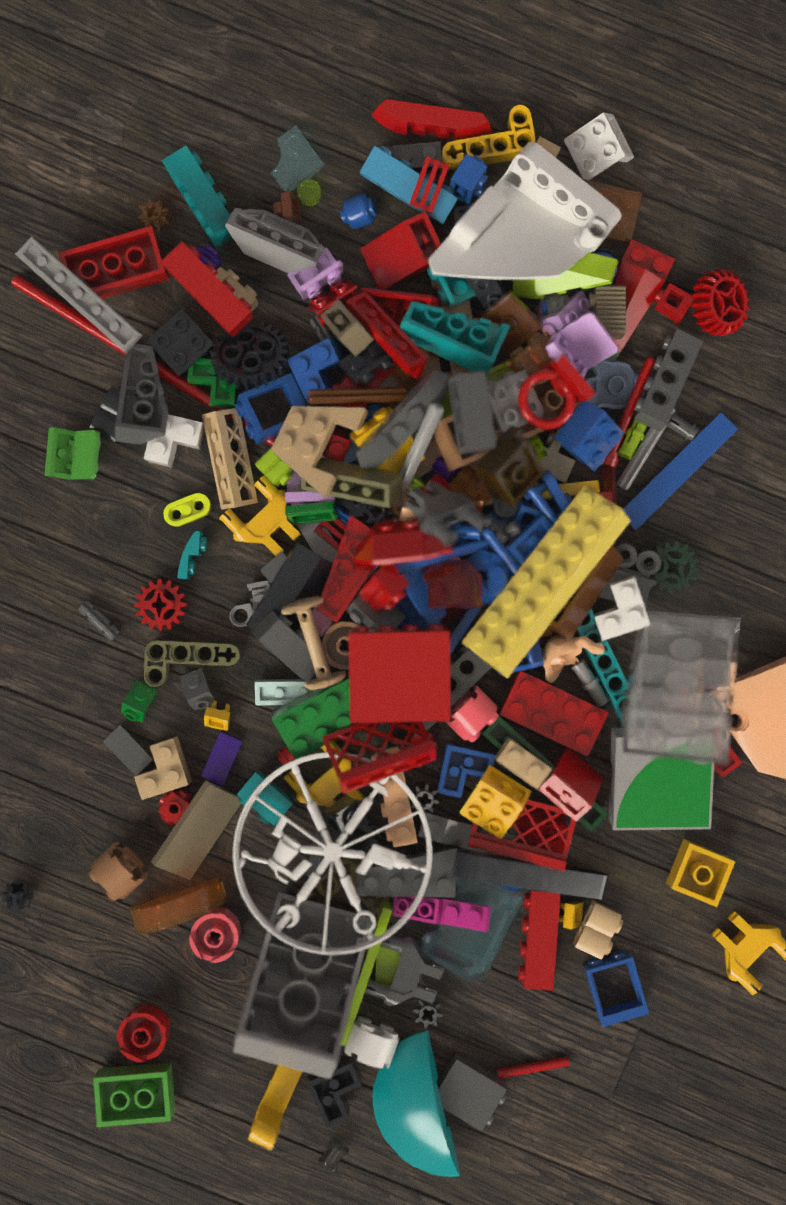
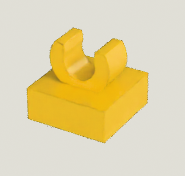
(217, 718)
(572, 914)

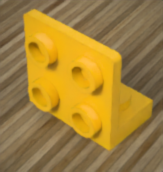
(495, 802)

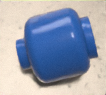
(358, 211)

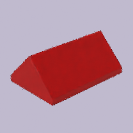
(397, 303)

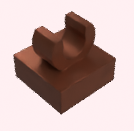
(289, 207)

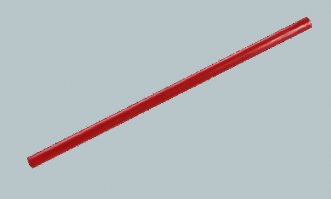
(82, 322)

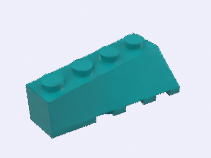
(199, 194)
(454, 336)

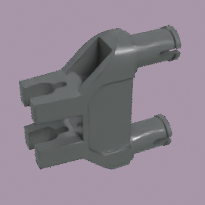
(442, 510)
(408, 974)

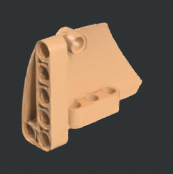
(762, 717)

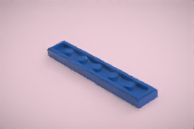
(678, 470)

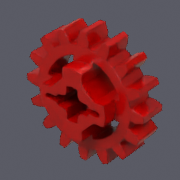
(160, 595)

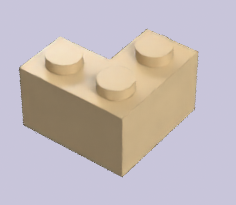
(170, 771)

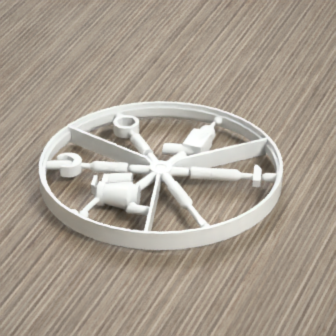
(288, 848)

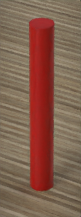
(533, 1067)

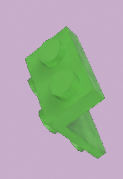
(72, 454)

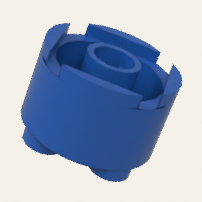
(493, 574)

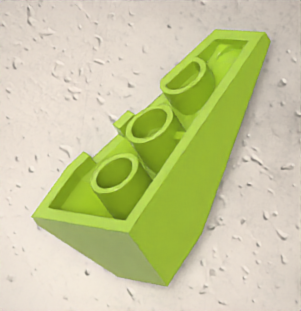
(587, 273)

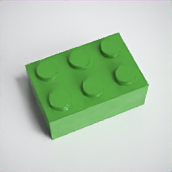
(134, 1094)

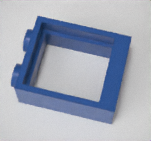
(245, 409)
(415, 602)
(621, 1011)

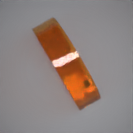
(178, 906)

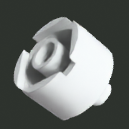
(372, 1043)

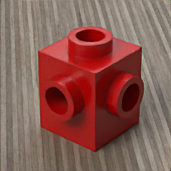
(178, 797)

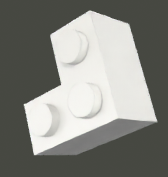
(178, 432)
(628, 614)

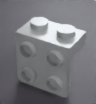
(504, 400)

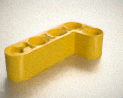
(487, 142)

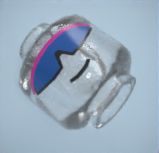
(551, 303)

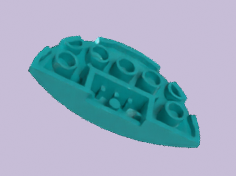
(411, 1108)

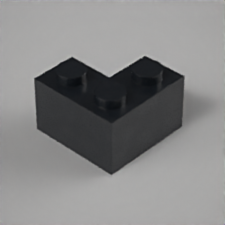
(330, 1092)

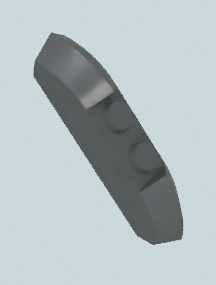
(402, 420)

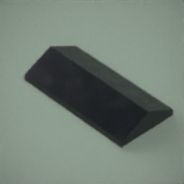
(298, 578)

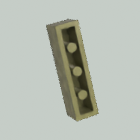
(360, 484)

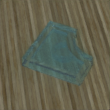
(297, 160)

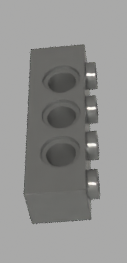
(686, 349)
(463, 681)

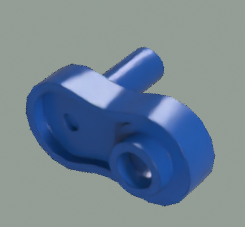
(549, 483)

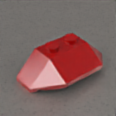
(397, 543)

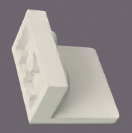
(598, 146)

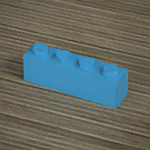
(400, 181)

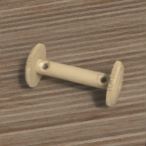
(314, 643)

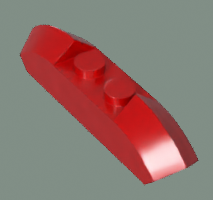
(424, 119)

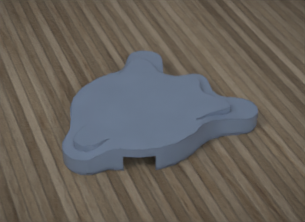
(612, 384)

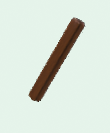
(356, 395)

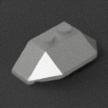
(274, 240)

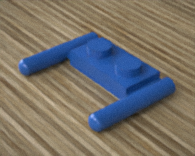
(521, 547)

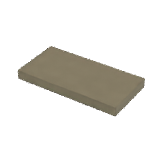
(197, 830)

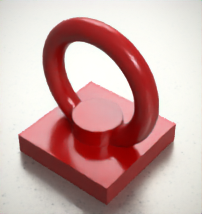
(566, 382)

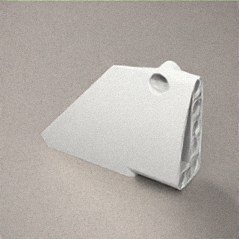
(528, 223)

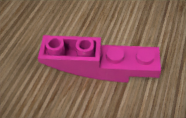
(445, 911)

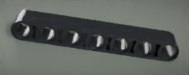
(523, 874)

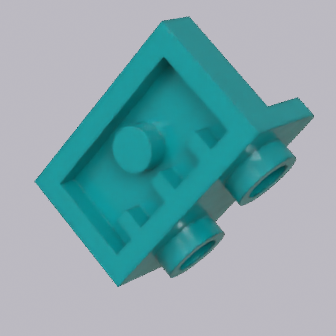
(452, 289)

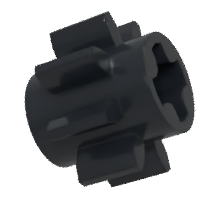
(373, 510)
(17, 895)

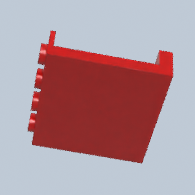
(399, 674)

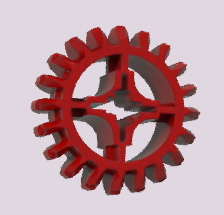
(727, 301)

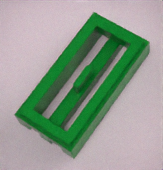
(311, 512)

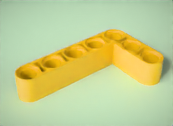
(272, 1106)

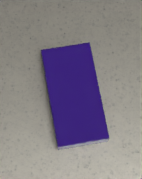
(222, 758)

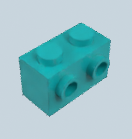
(271, 794)

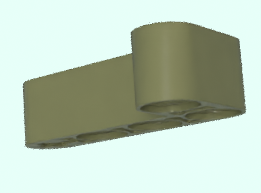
(193, 657)

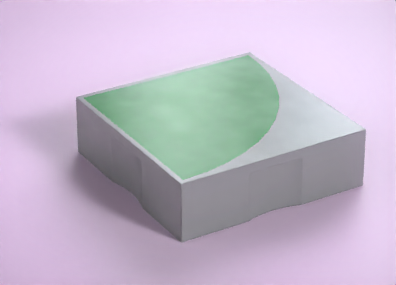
(658, 791)

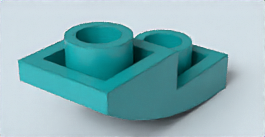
(194, 547)

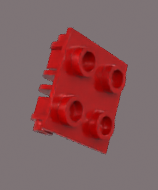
(339, 290)

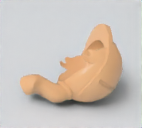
(561, 652)

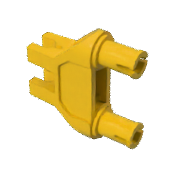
(266, 522)
(325, 787)
(747, 947)

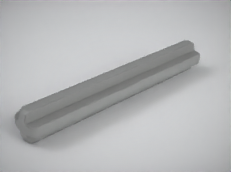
(420, 443)
(640, 456)

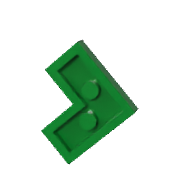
(203, 374)

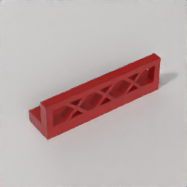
(387, 334)

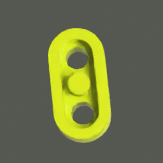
(187, 509)

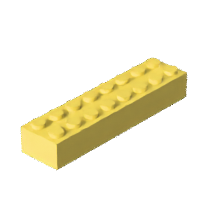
(546, 581)

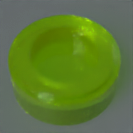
(309, 192)

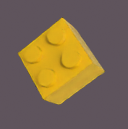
(700, 872)

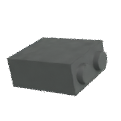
(470, 1092)

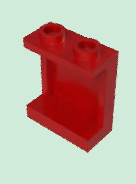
(572, 784)

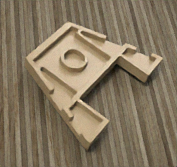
(306, 436)

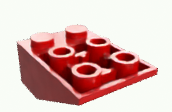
(401, 252)

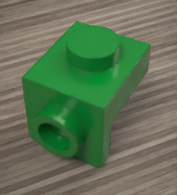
(138, 701)

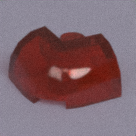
(453, 585)

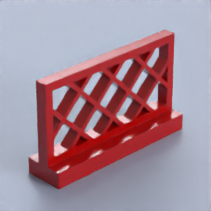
(381, 767)
(524, 851)

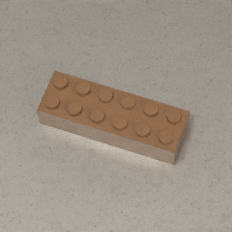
(445, 435)

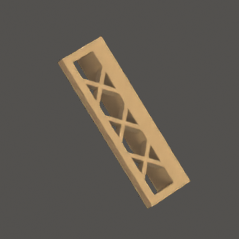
(225, 459)

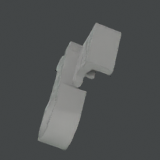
(257, 596)

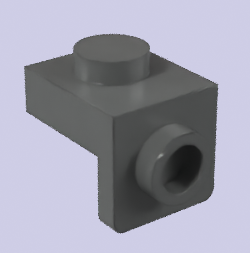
(197, 689)

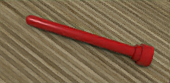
(611, 459)

